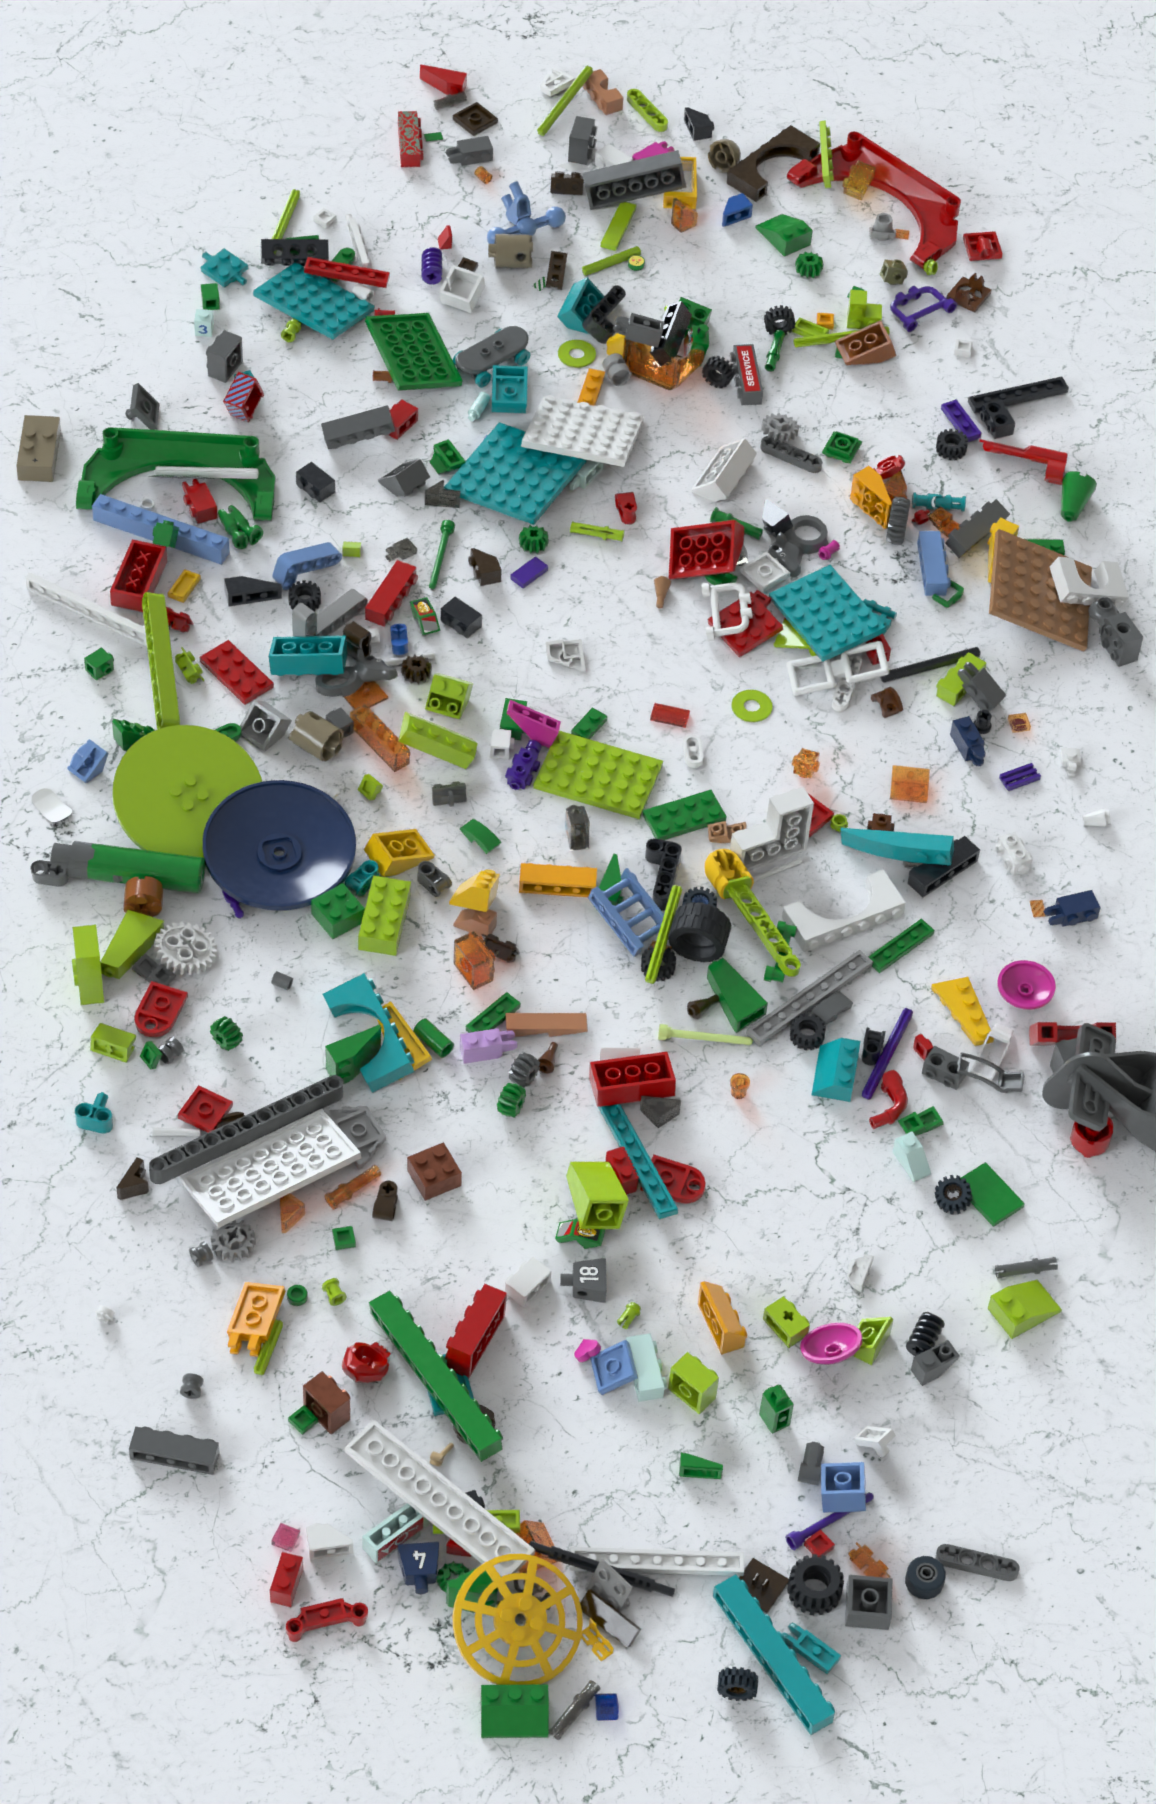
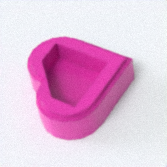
(587, 1349)

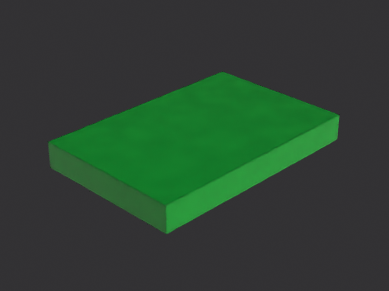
(992, 1195)

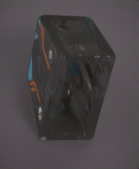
(577, 818)

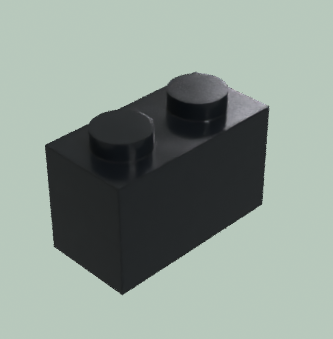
(315, 482)
(461, 617)

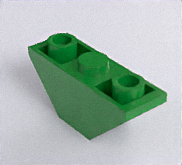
(128, 733)

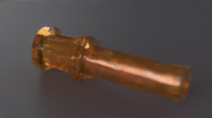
(346, 1191)

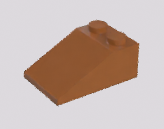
(866, 345)

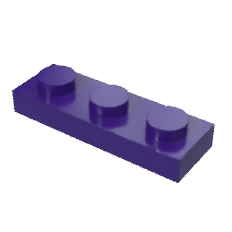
(961, 419)

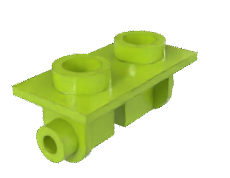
(193, 670)

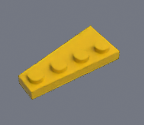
(965, 1008)
(414, 1046)

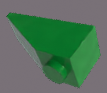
(610, 878)

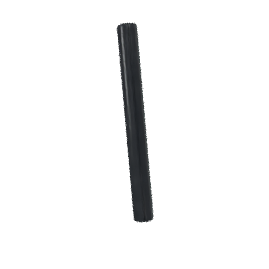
(927, 665)

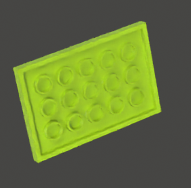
(598, 774)

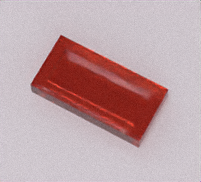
(670, 715)

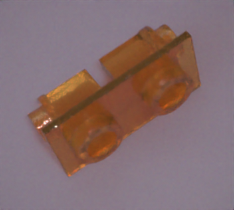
(863, 1556)

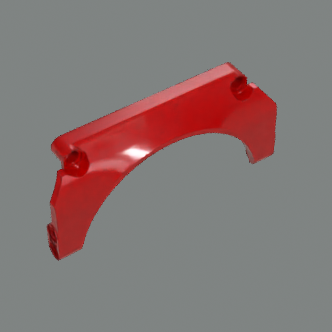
(927, 200)

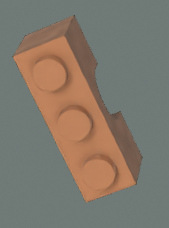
(607, 100)

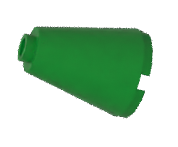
(1075, 494)

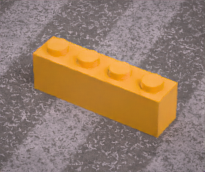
(557, 880)

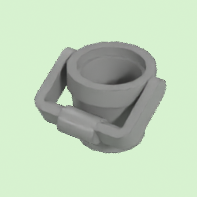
(883, 228)

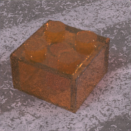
(474, 960)

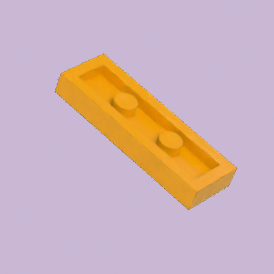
(592, 386)

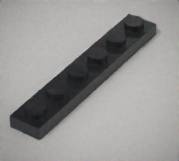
(1021, 393)

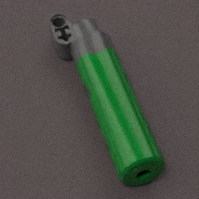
(119, 865)

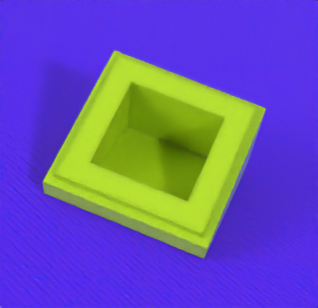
(351, 549)

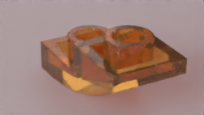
(943, 521)

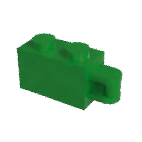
(776, 1408)

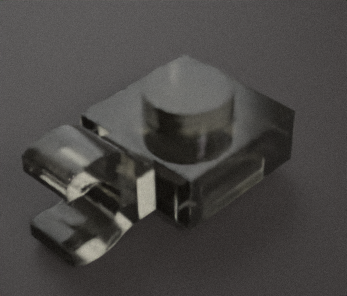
(401, 549)

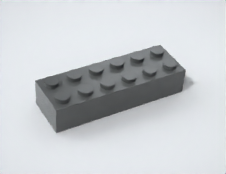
(634, 180)

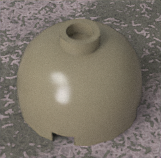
(724, 154)

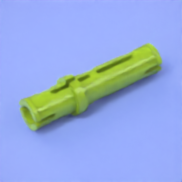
(603, 532)

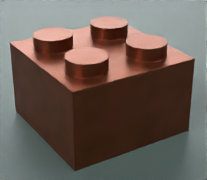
(434, 1171)
(327, 1401)

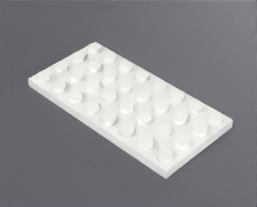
(270, 1167)

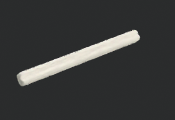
(210, 472)

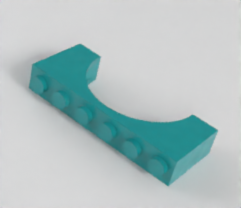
(391, 1060)

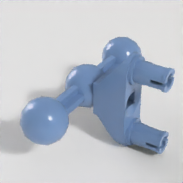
(519, 214)

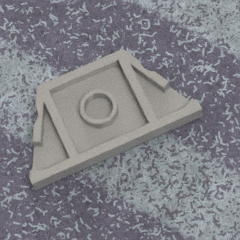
(360, 1129)

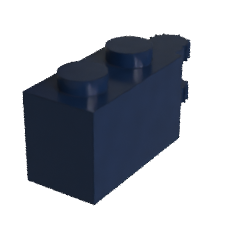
(968, 740)
(1073, 909)

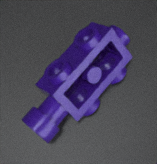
(526, 762)

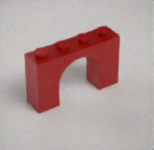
(1050, 1033)

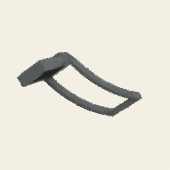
(1006, 1081)

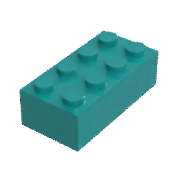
(308, 655)

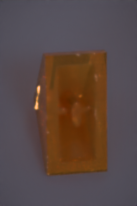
(291, 1211)

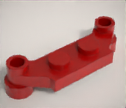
(324, 1615)

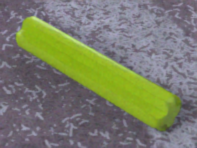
(268, 1348)

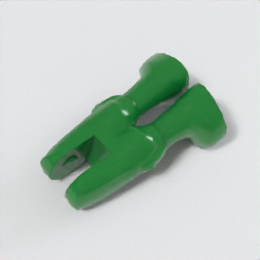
(236, 521)

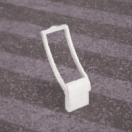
(1001, 1033)

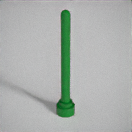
(447, 528)

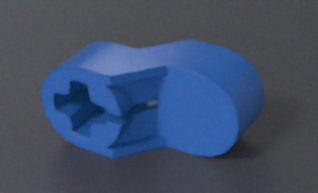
(399, 639)

